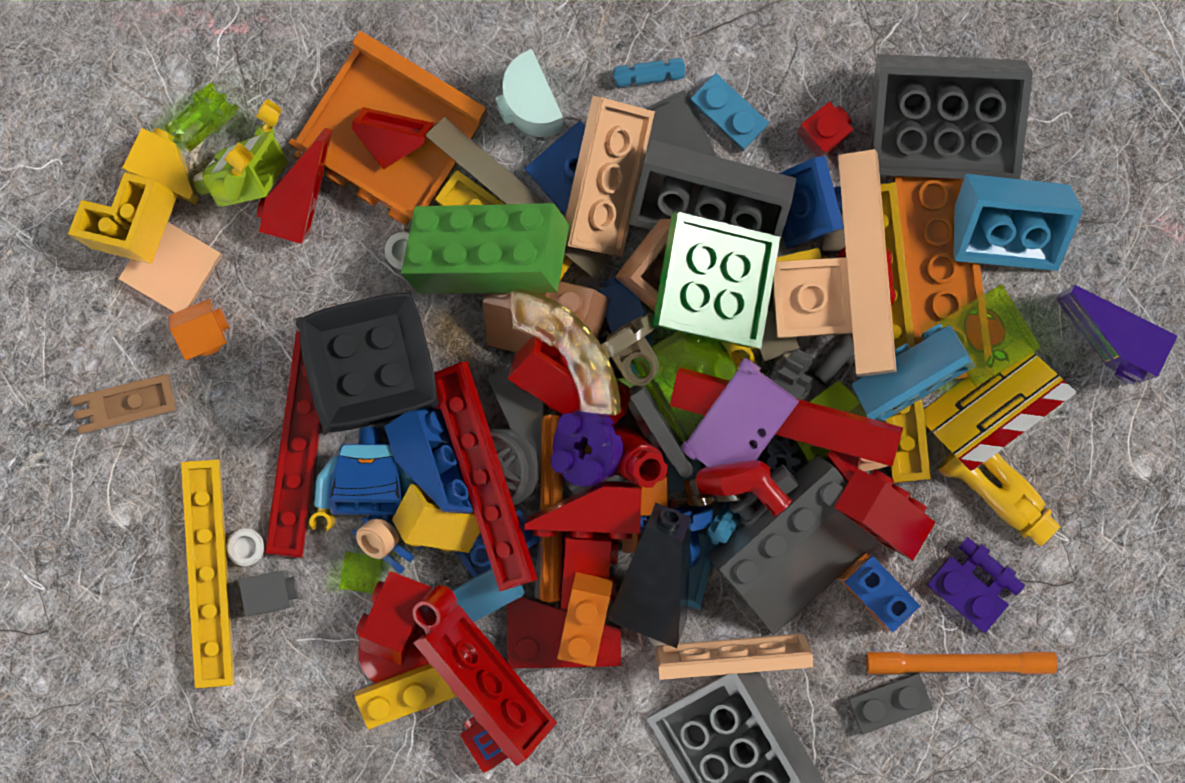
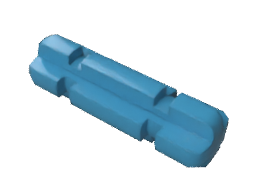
(649, 72)
(723, 525)

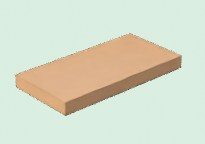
(607, 175)
(733, 656)

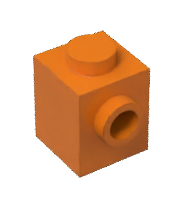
(199, 329)

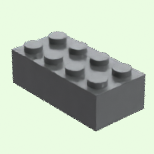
(710, 189)

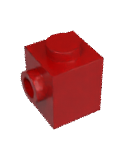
(826, 129)

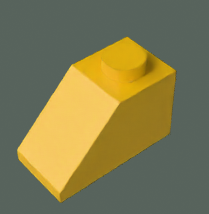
(159, 158)

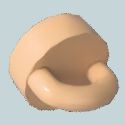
(377, 538)

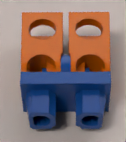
(879, 592)

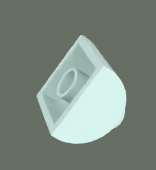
(528, 99)

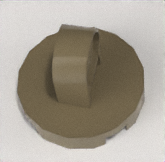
(629, 343)

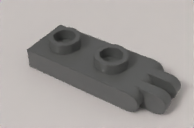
(661, 435)

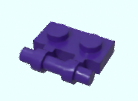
(967, 593)

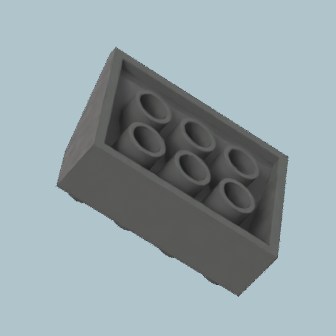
(950, 116)
(795, 555)
(732, 735)

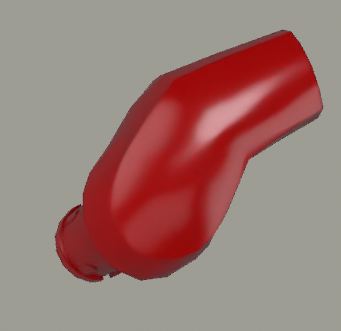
(742, 478)

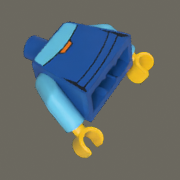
(360, 480)

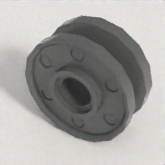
(517, 462)

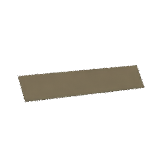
(501, 183)

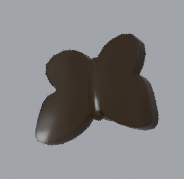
(694, 498)

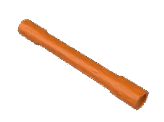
(992, 662)

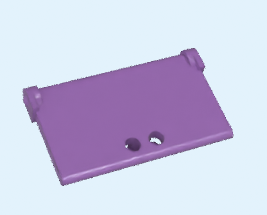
(744, 412)

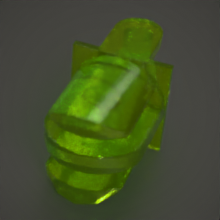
(201, 119)

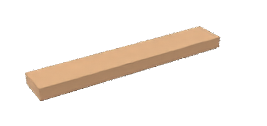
(867, 263)

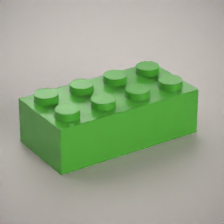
(485, 248)

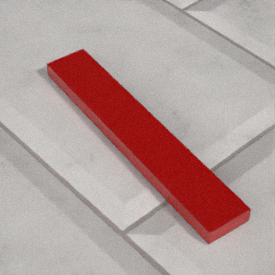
(806, 423)
(295, 465)
(483, 477)

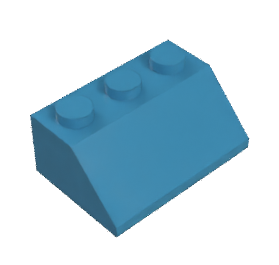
(1014, 222)
(919, 372)

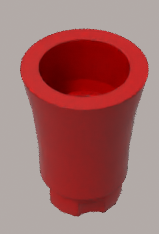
(640, 461)

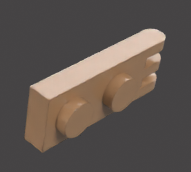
(125, 403)

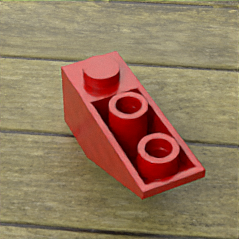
(601, 508)

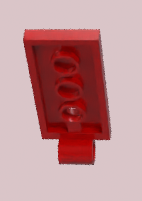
(480, 675)

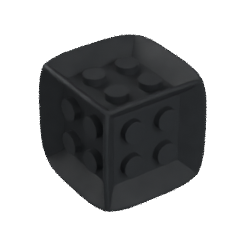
(367, 361)

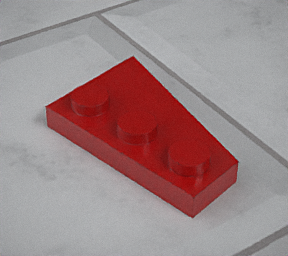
(537, 633)

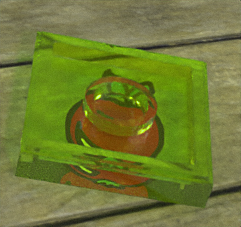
(992, 334)

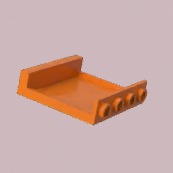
(392, 84)

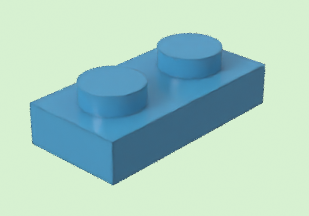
(729, 112)

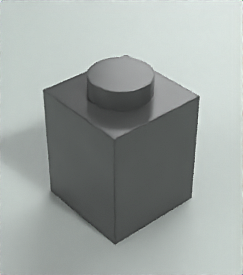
(268, 592)

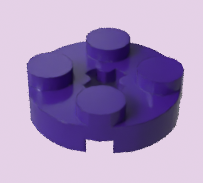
(568, 448)

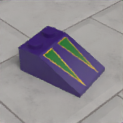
(1119, 337)

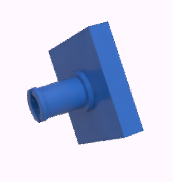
(557, 166)
(814, 204)

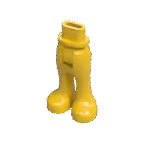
(1014, 502)

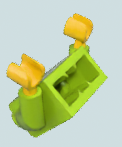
(246, 168)

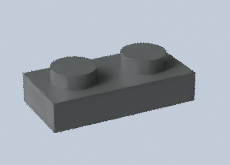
(890, 703)

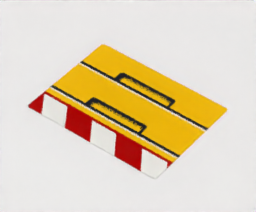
(989, 417)

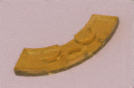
(576, 342)

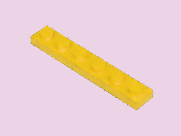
(207, 573)

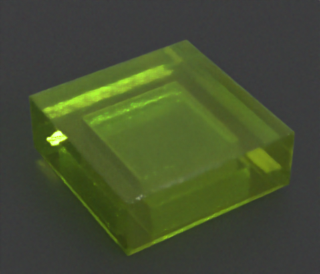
(360, 572)

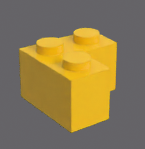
(131, 224)

